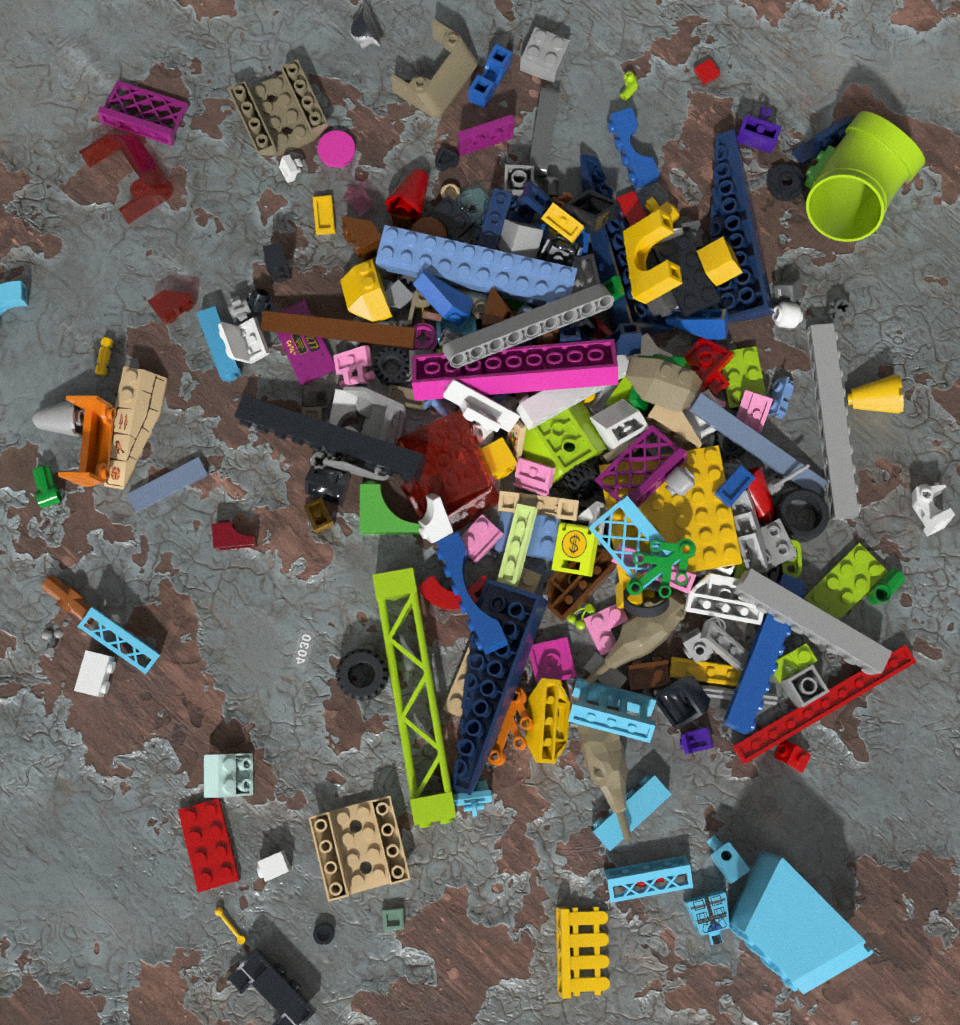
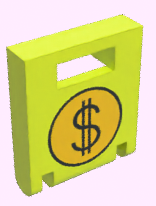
(575, 544)

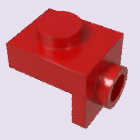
(792, 756)

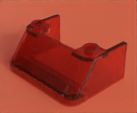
(150, 188)

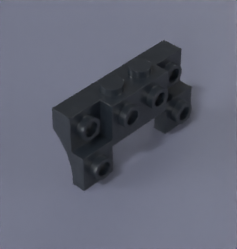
(275, 987)

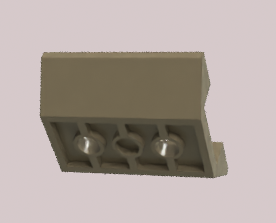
(294, 109)

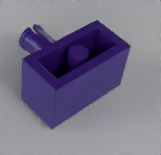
(759, 132)

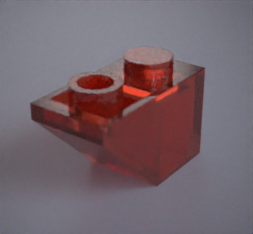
(171, 304)

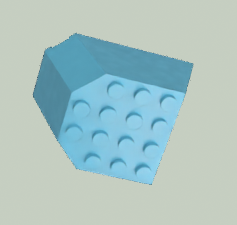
(793, 926)

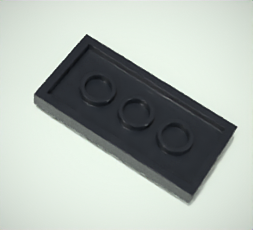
(697, 289)

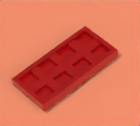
(208, 845)

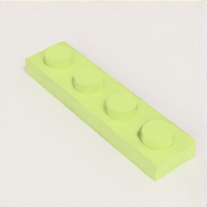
(517, 545)

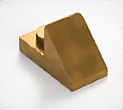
(318, 515)

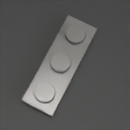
(724, 645)

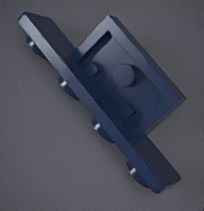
(829, 136)
(494, 219)

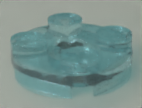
(477, 198)

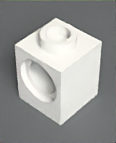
(273, 866)

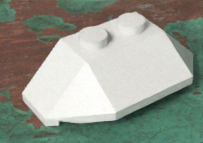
(716, 598)

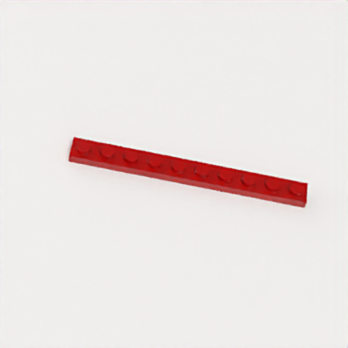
(805, 716)

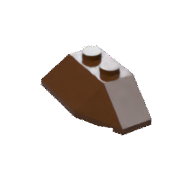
(570, 591)

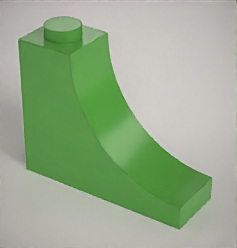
(376, 516)

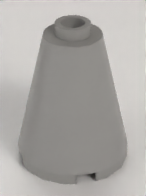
(60, 418)

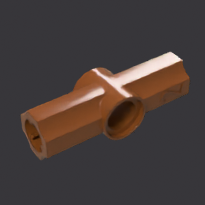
(67, 598)

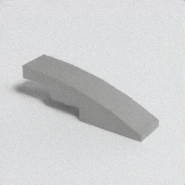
(749, 533)

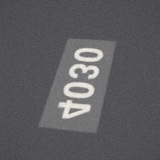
(303, 649)

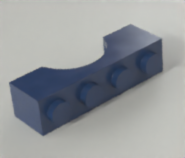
(626, 337)

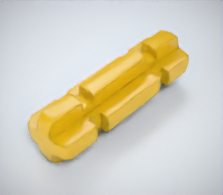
(104, 356)

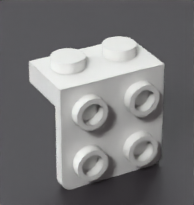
(244, 341)

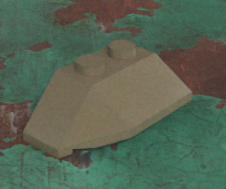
(663, 383)

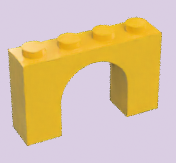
(638, 243)

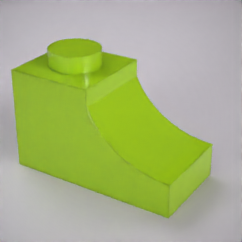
(794, 661)

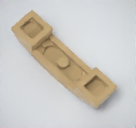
(547, 506)

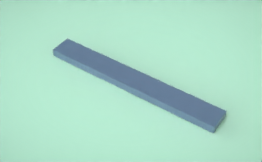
(755, 443)

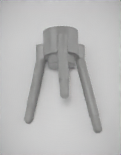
(775, 485)

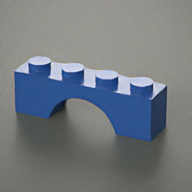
(641, 168)

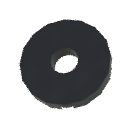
(783, 192)

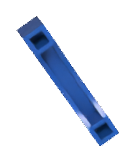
(488, 630)

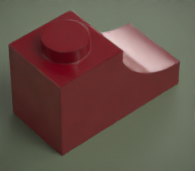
(227, 538)

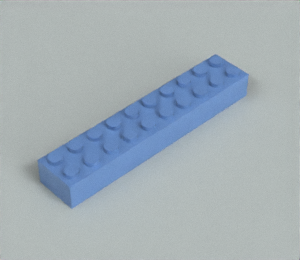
(474, 267)

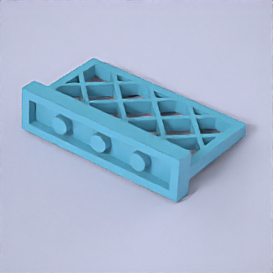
(643, 526)

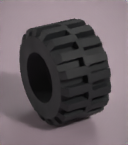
(362, 656)

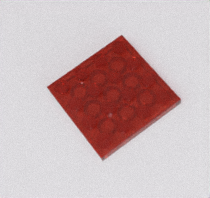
(453, 457)

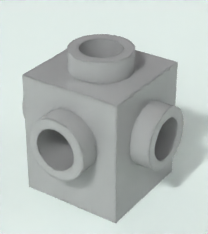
(695, 647)

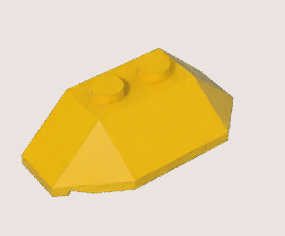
(365, 292)
(550, 712)

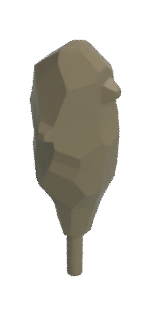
(643, 635)
(607, 769)

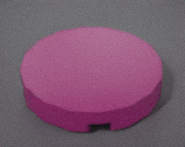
(336, 149)

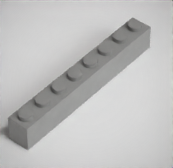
(812, 622)

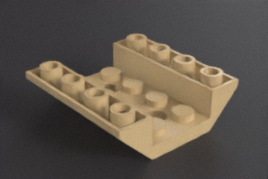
(343, 850)

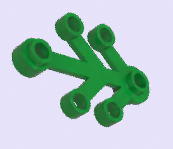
(664, 565)

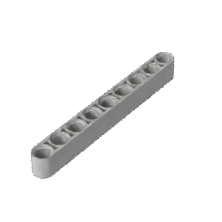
(527, 325)

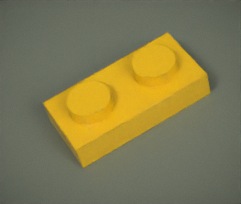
(562, 222)

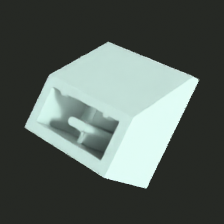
(228, 775)

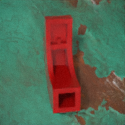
(445, 599)

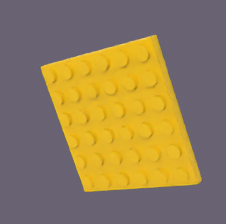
(692, 516)

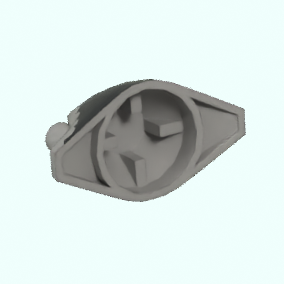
(364, 29)

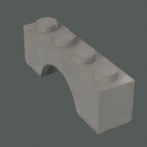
(399, 301)

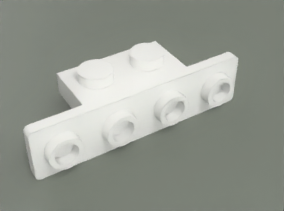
(480, 408)

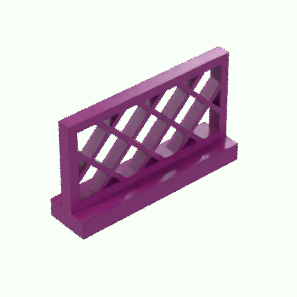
(137, 124)
(656, 477)

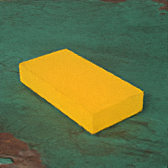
(324, 215)

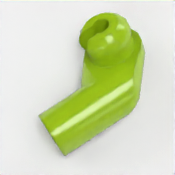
(630, 84)

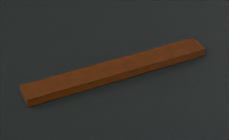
(338, 329)

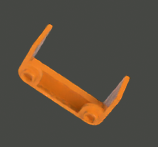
(95, 441)

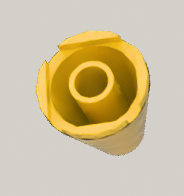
(879, 395)

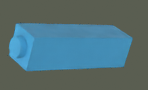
(227, 367)

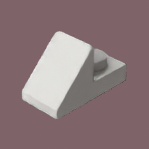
(592, 514)

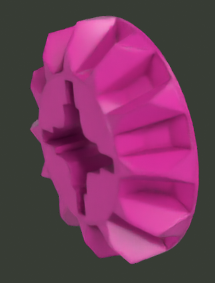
(429, 332)

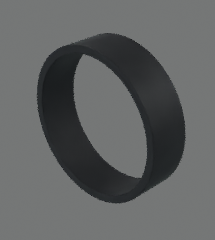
(646, 612)

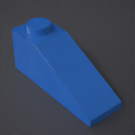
(445, 299)
(705, 323)

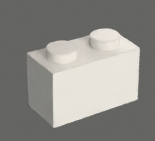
(95, 674)

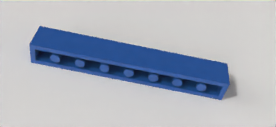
(760, 665)

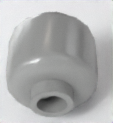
(680, 481)

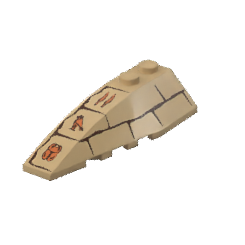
(137, 411)

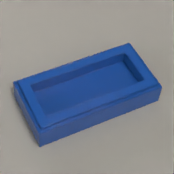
(734, 486)

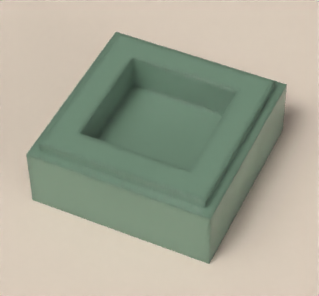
(393, 918)

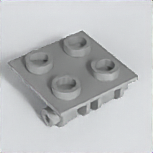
(777, 544)

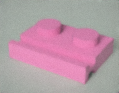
(754, 410)
(534, 476)
(480, 538)

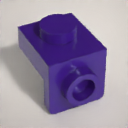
(696, 740)

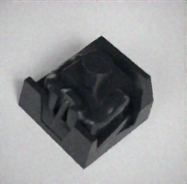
(592, 210)
(558, 249)
(328, 484)
(682, 701)

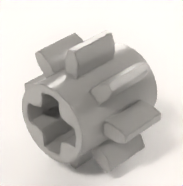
(238, 308)

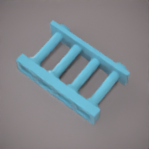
(610, 720)

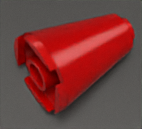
(409, 196)
(761, 496)

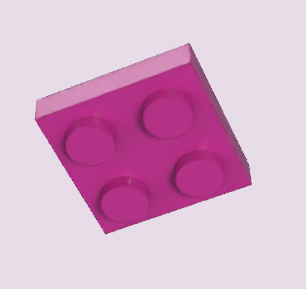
(552, 660)

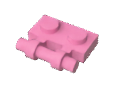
(351, 361)

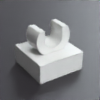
(290, 167)

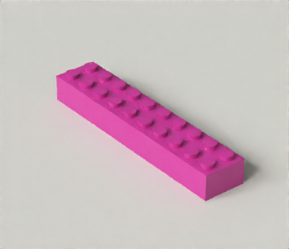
(520, 369)

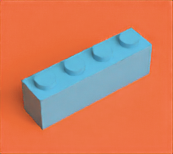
(639, 805)

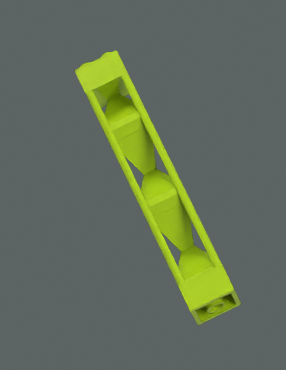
(436, 806)

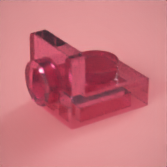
(358, 200)

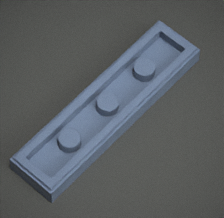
(167, 484)

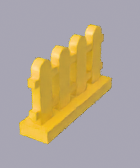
(574, 940)

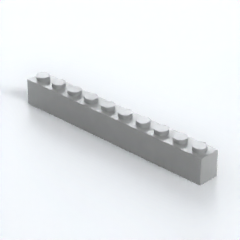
(832, 422)

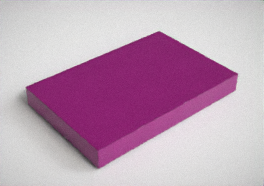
(485, 135)

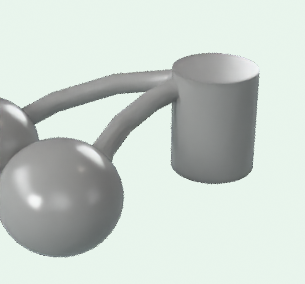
(47, 635)

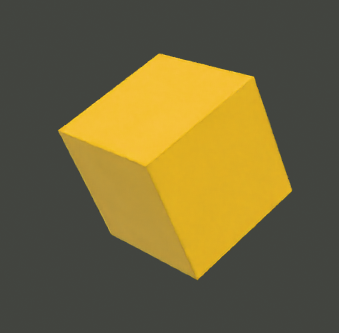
(719, 261)
(499, 459)

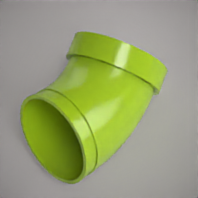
(862, 178)

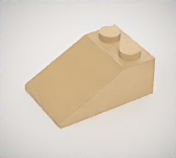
(674, 427)

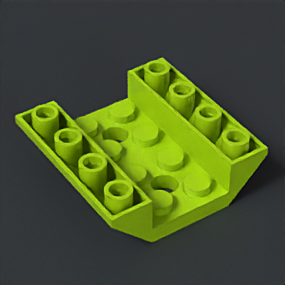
(547, 440)

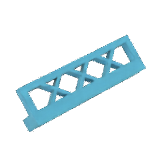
(122, 633)
(648, 871)

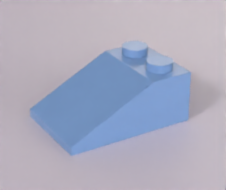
(542, 539)

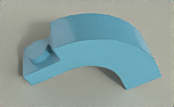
(13, 295)

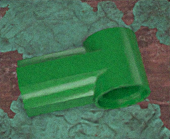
(47, 492)
(886, 586)

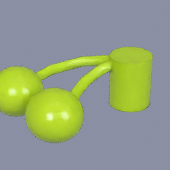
(580, 624)

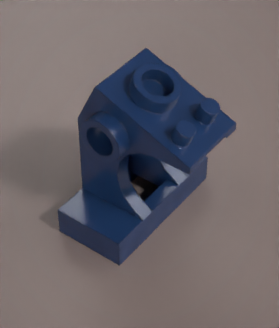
(530, 202)

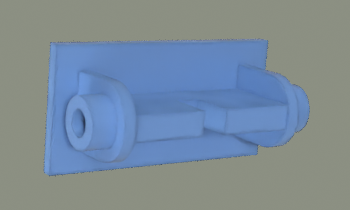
(782, 389)

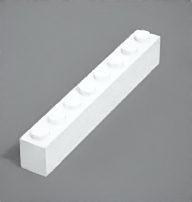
(550, 403)

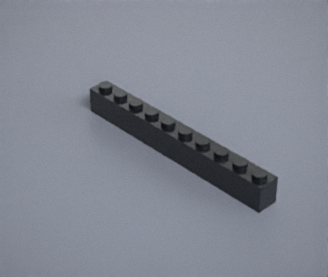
(331, 438)

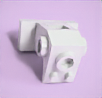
(930, 515)

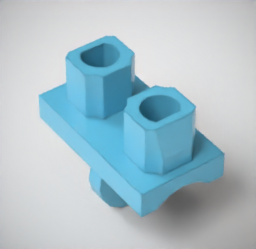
(474, 801)

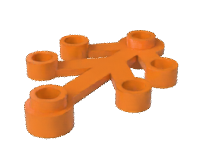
(511, 724)

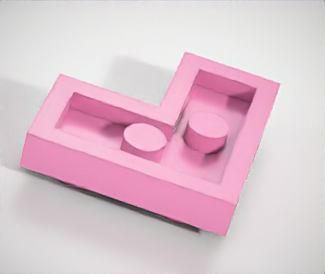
(600, 626)

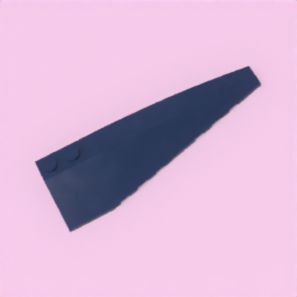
(734, 219)

